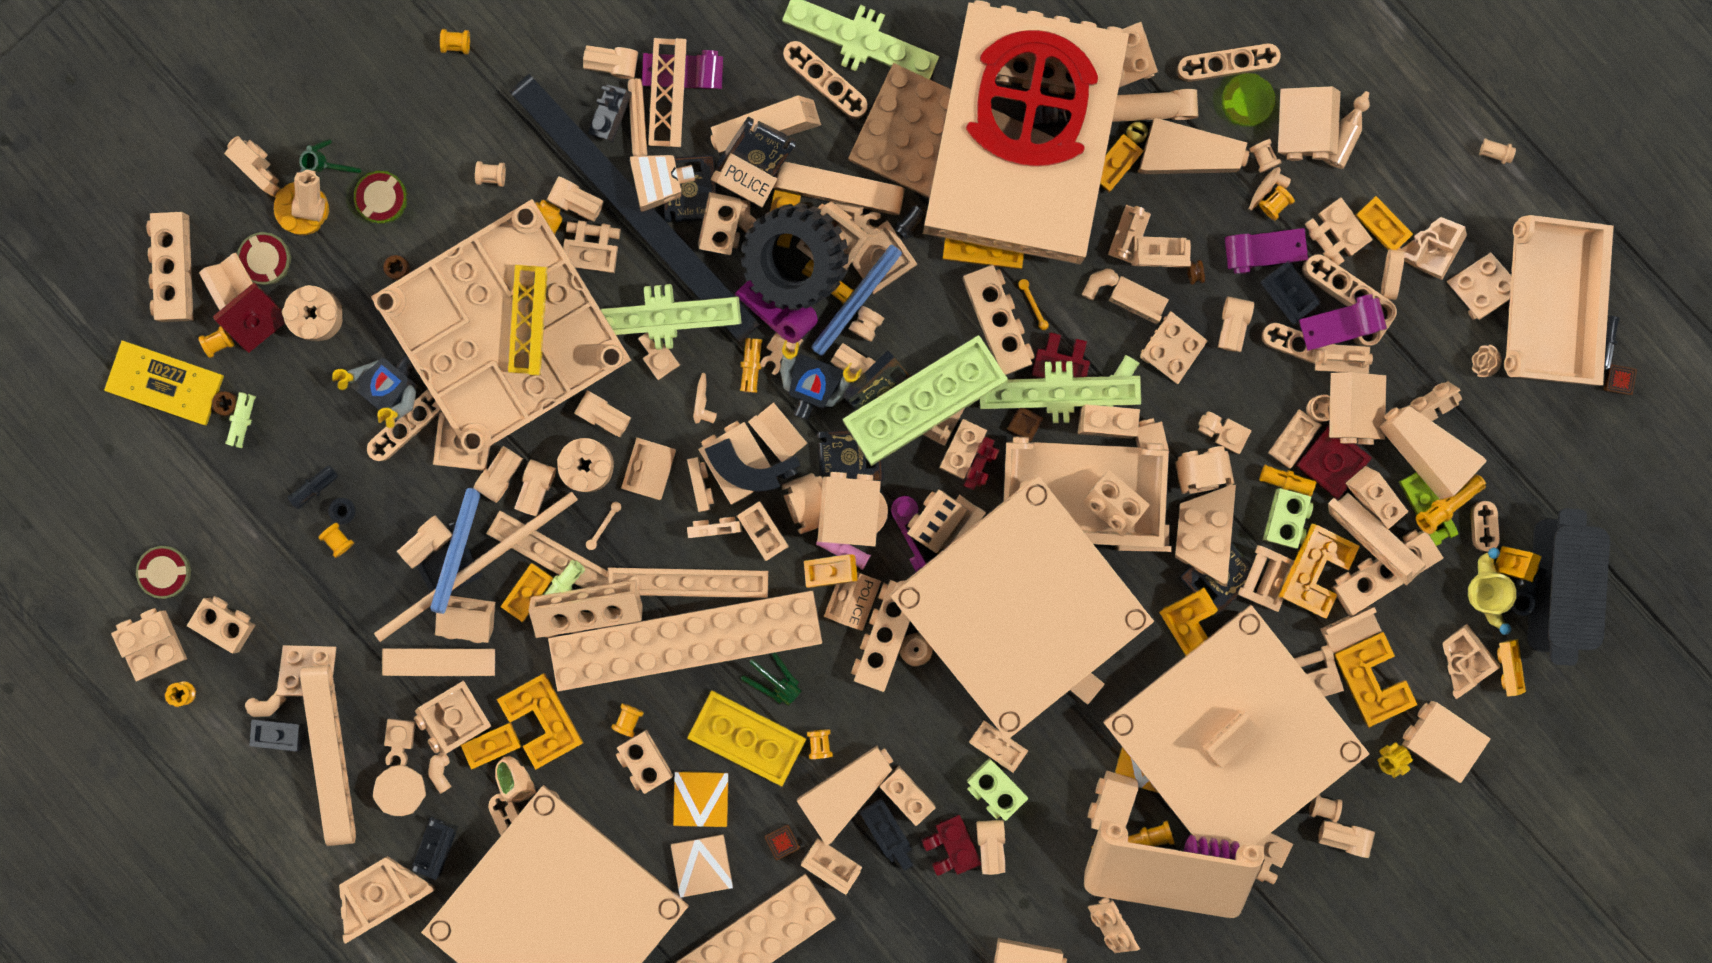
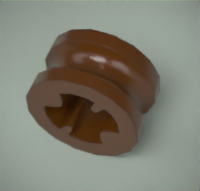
(395, 259)
(1196, 272)
(218, 398)

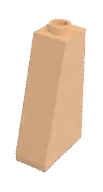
(786, 116)
(1184, 149)
(1431, 451)
(843, 794)

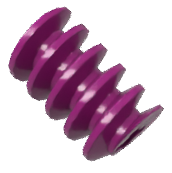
(1211, 848)

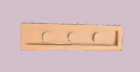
(677, 92)
(1376, 538)

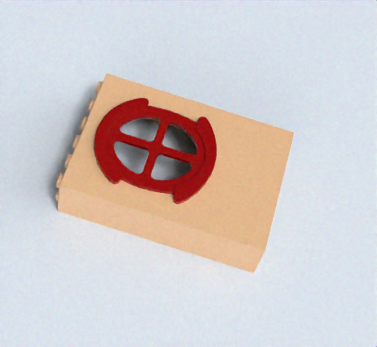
(1015, 190)

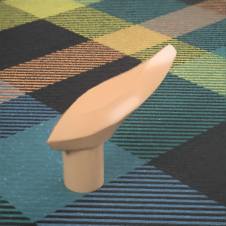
(1267, 185)
(700, 402)

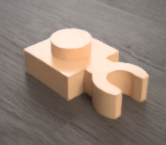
(859, 218)
(776, 347)
(399, 736)

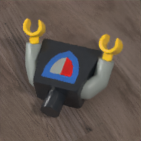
(813, 381)
(383, 387)

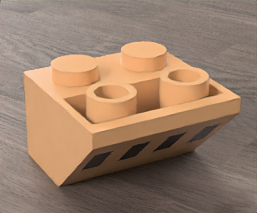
(937, 521)

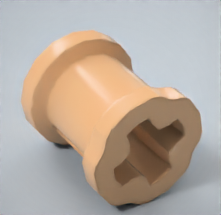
(1265, 156)
(490, 173)
(1326, 808)

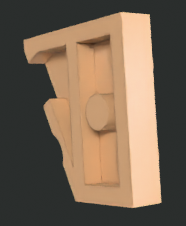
(726, 526)

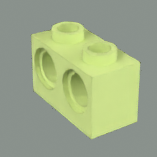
(1280, 516)
(1001, 785)

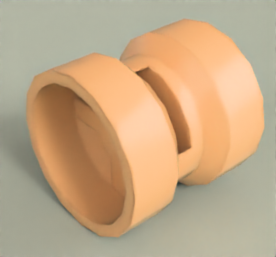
(866, 323)
(1323, 407)

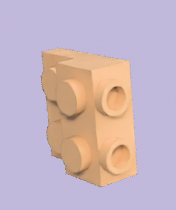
(252, 162)
(851, 232)
(149, 644)
(451, 719)

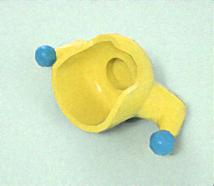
(1492, 591)

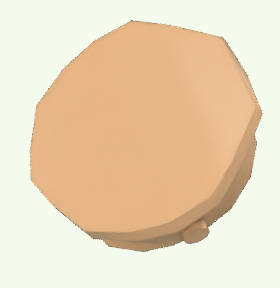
(399, 790)

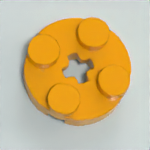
(293, 224)

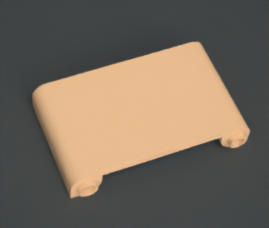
(1559, 300)
(1076, 468)
(1170, 876)

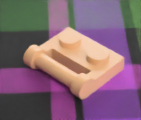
(1272, 580)
(1326, 678)

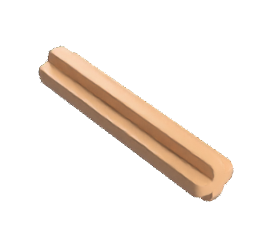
(637, 117)

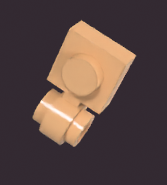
(1230, 435)

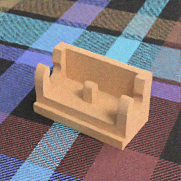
(1160, 252)
(831, 866)

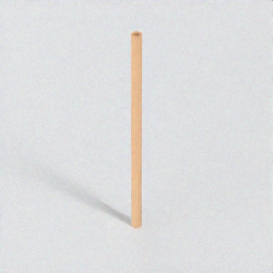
(479, 564)

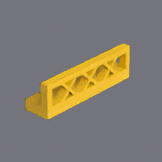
(537, 325)

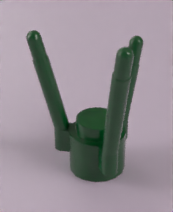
(317, 162)
(785, 690)

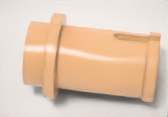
(1497, 151)

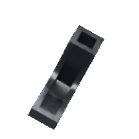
(732, 469)

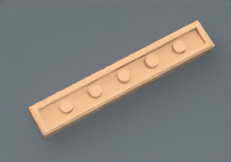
(547, 551)
(694, 582)

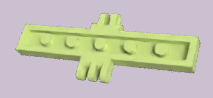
(859, 38)
(663, 316)
(1062, 392)

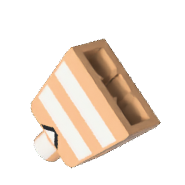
(658, 179)

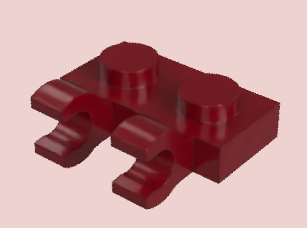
(1080, 366)
(985, 453)
(957, 845)

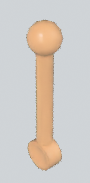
(591, 544)

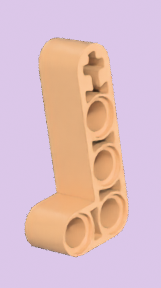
(1347, 293)

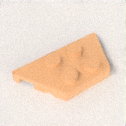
(1206, 533)
(378, 895)

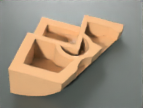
(1435, 247)
(1467, 660)

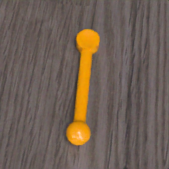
(1023, 285)

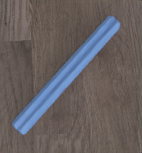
(856, 299)
(455, 551)

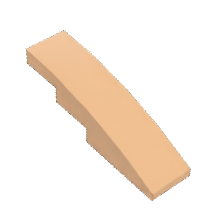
(438, 662)

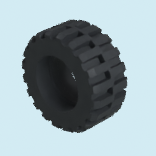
(766, 271)

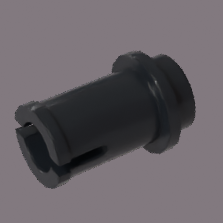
(910, 222)

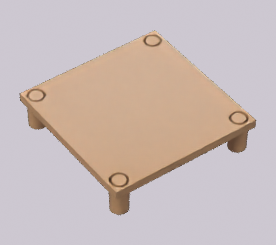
(458, 328)
(1021, 607)
(1276, 774)
(555, 896)

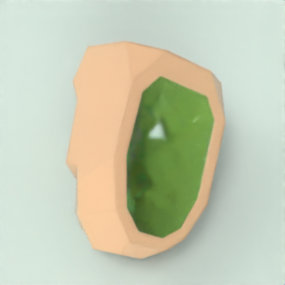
(513, 780)

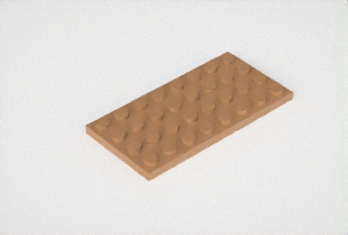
(907, 129)

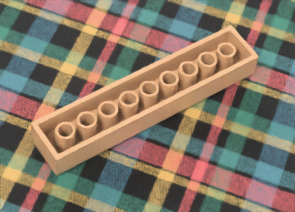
(685, 640)

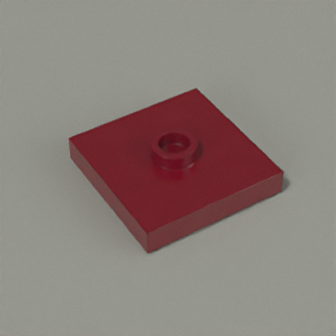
(250, 317)
(1333, 463)

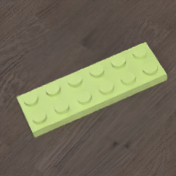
(925, 400)

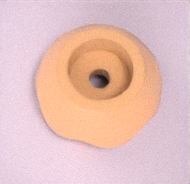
(1486, 361)
(907, 650)

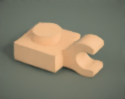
(659, 361)

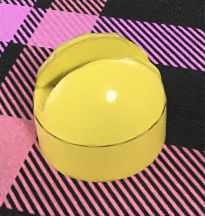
(1134, 136)

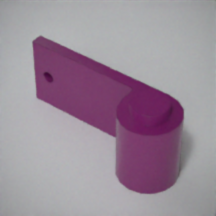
(701, 71)
(1265, 249)
(1344, 323)
(788, 324)
(903, 511)

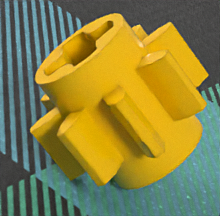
(1395, 760)

